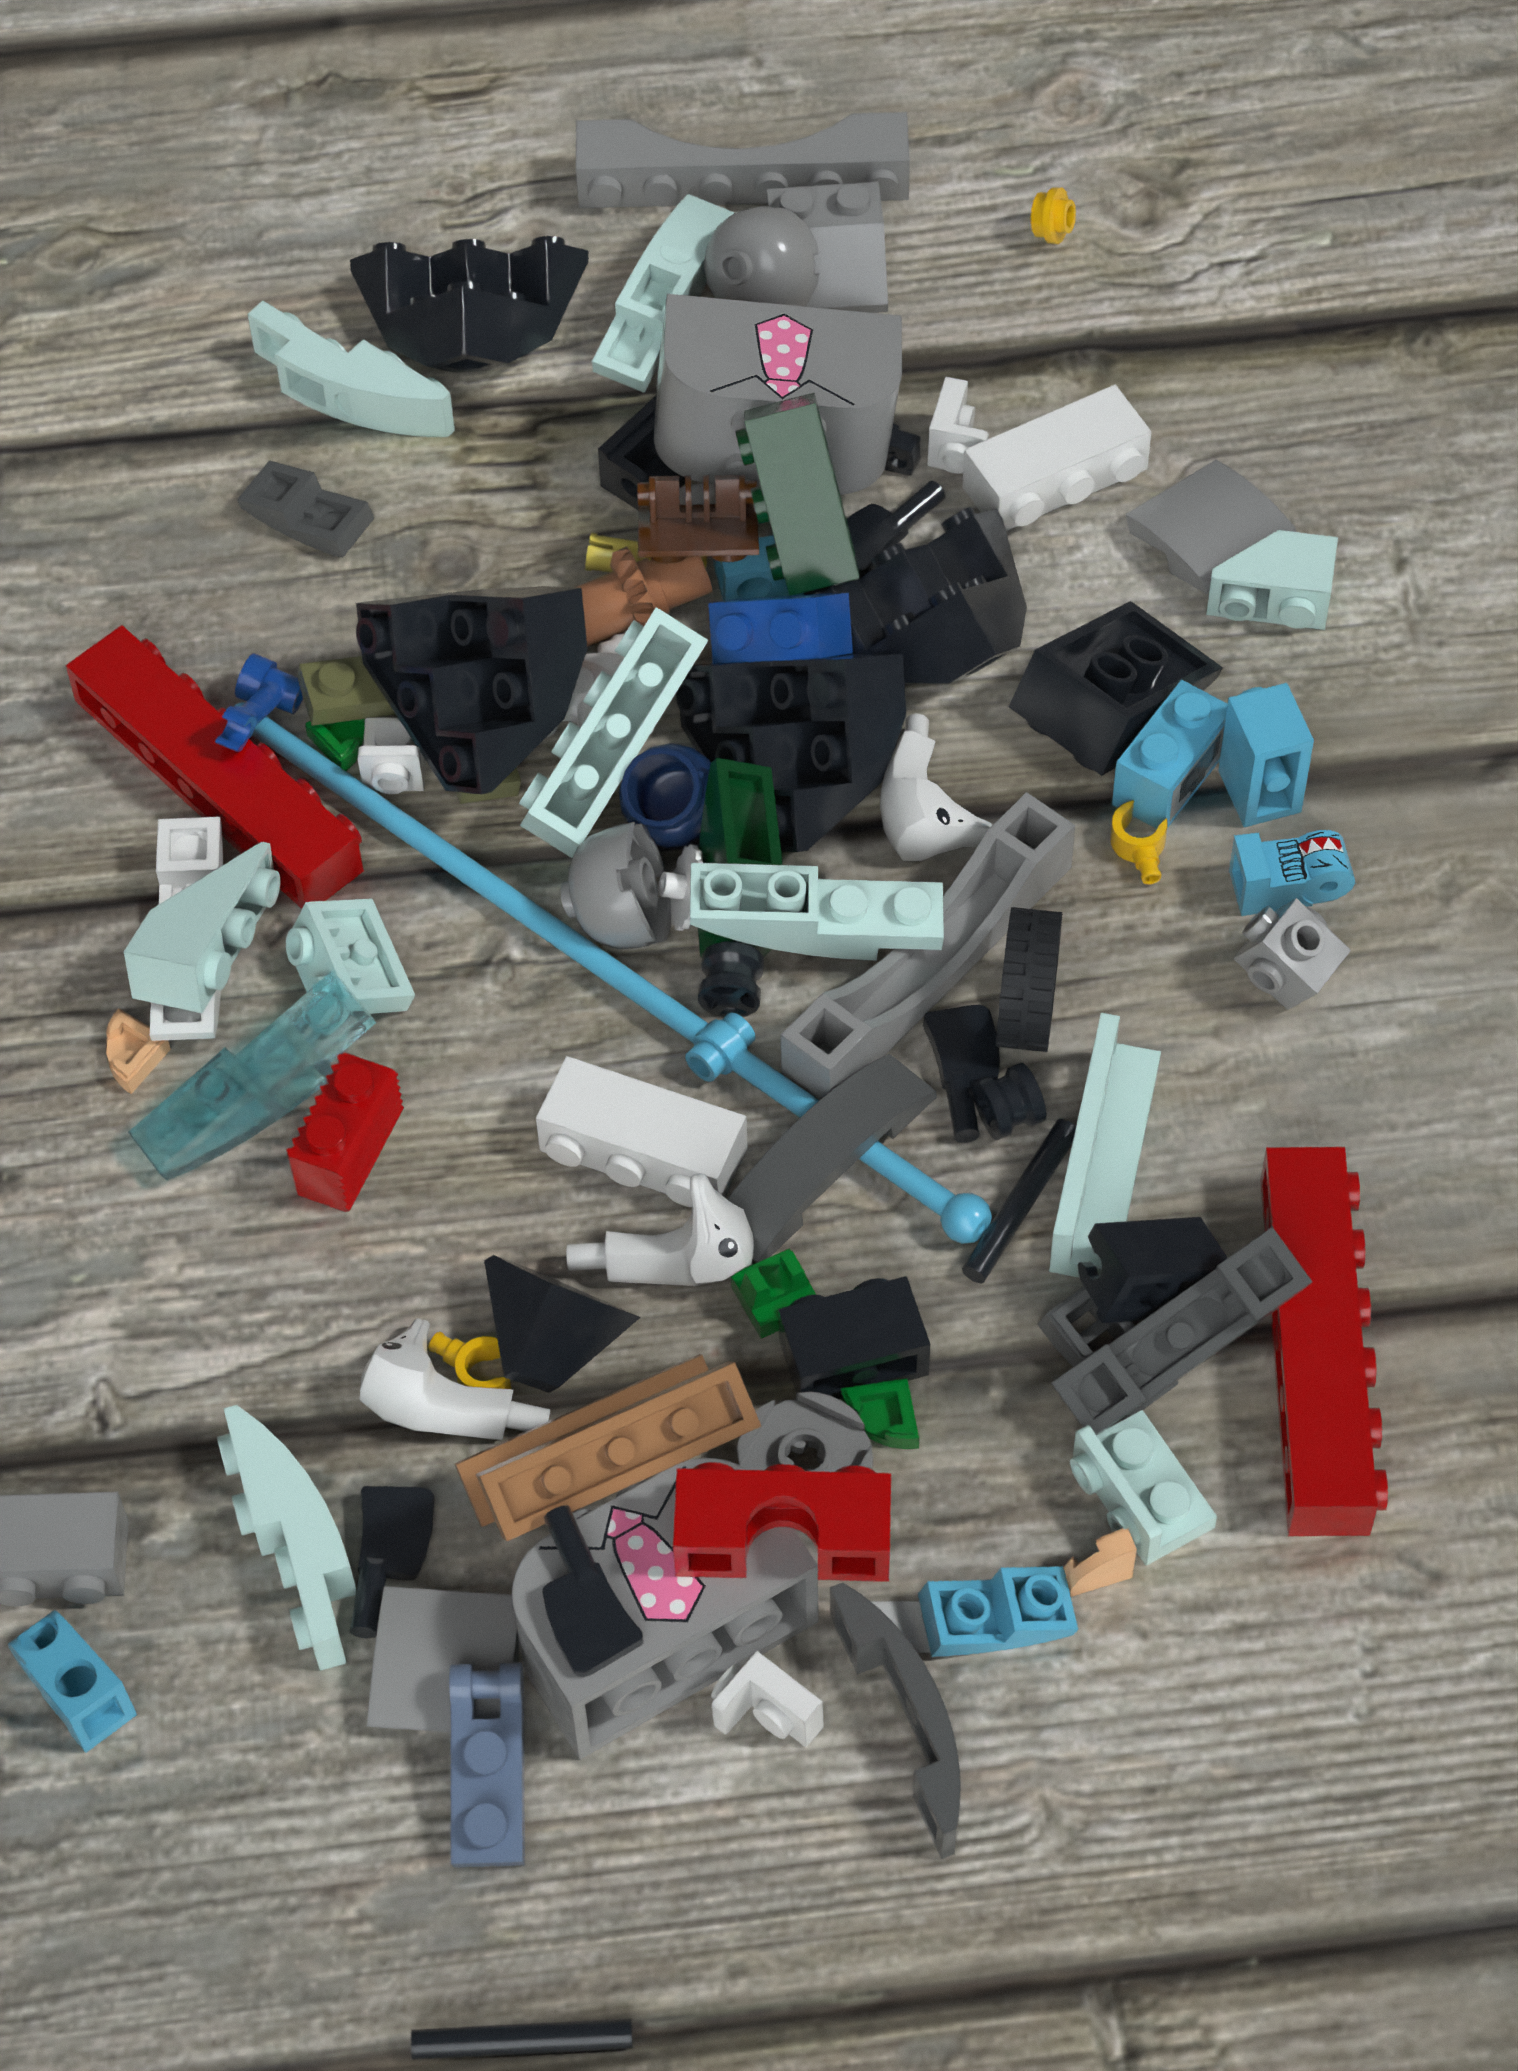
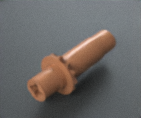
(636, 590)

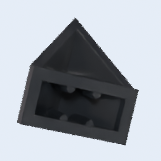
(547, 1326)

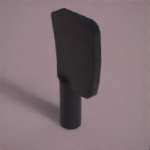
(877, 529)
(964, 1052)
(393, 1546)
(582, 1606)

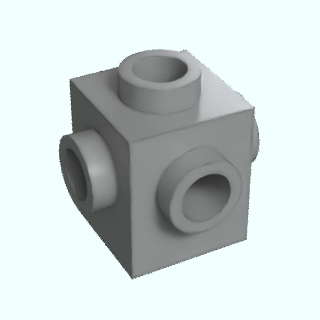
(1290, 952)

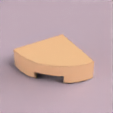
(131, 1051)
(1108, 1566)

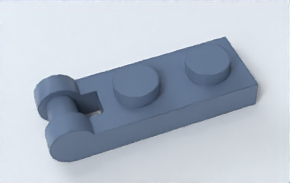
(487, 1768)

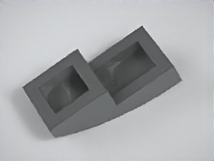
(299, 508)

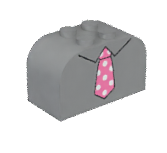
(752, 354)
(688, 1623)

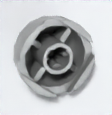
(762, 258)
(616, 888)

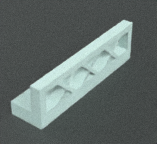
(1104, 1145)

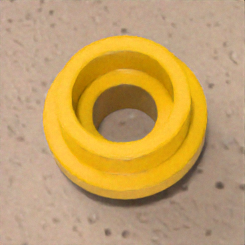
(1052, 215)

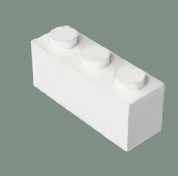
(1057, 458)
(639, 1131)

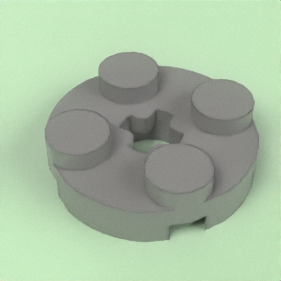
(806, 1422)

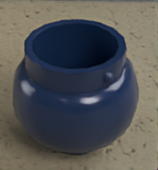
(666, 793)

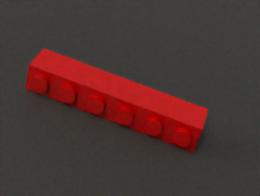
(174, 735)
(1320, 1348)

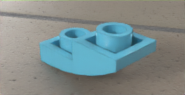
(997, 1614)

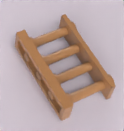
(607, 1445)

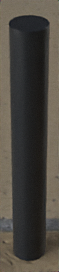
(1019, 1201)
(521, 2038)

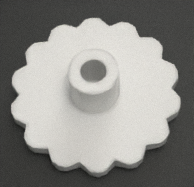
(677, 887)

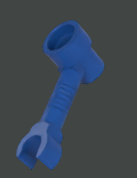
(263, 690)

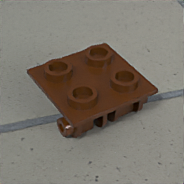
(717, 530)

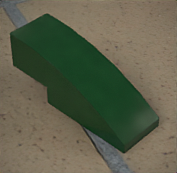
(738, 823)

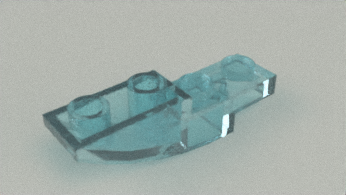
(251, 1090)

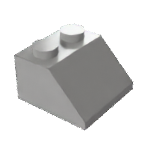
(849, 242)

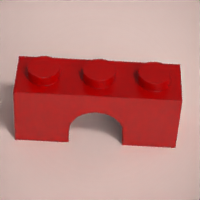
(727, 1509)

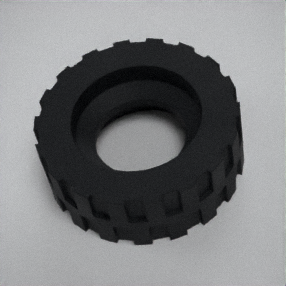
(1029, 979)

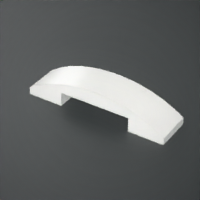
(185, 854)

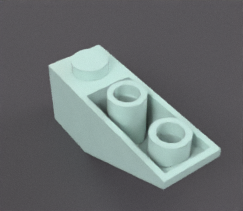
(194, 936)

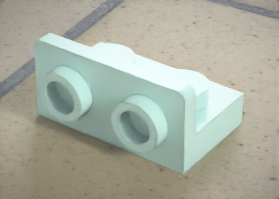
(356, 947)
(1141, 1486)

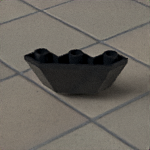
(469, 302)
(942, 602)
(476, 673)
(813, 721)

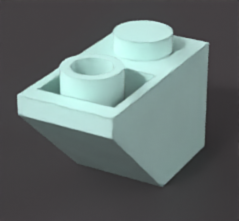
(1277, 581)

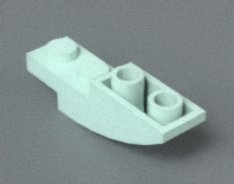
(668, 266)
(355, 386)
(812, 916)
(292, 1523)

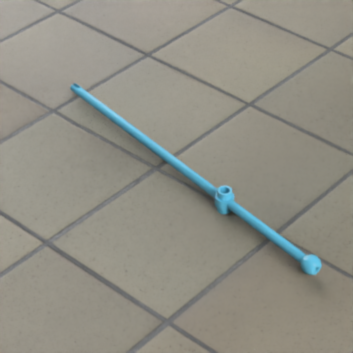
(717, 1044)

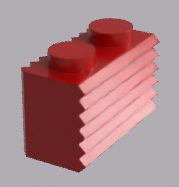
(345, 1131)

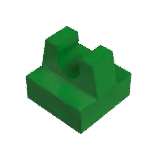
(768, 1287)

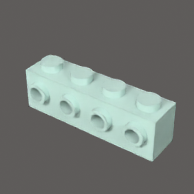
(612, 735)

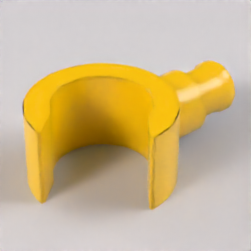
(1141, 851)
(465, 1355)

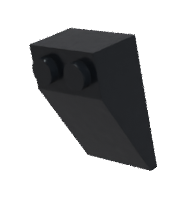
(1106, 683)

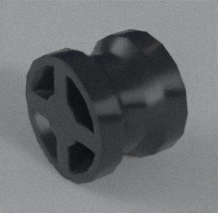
(731, 979)
(1009, 1101)

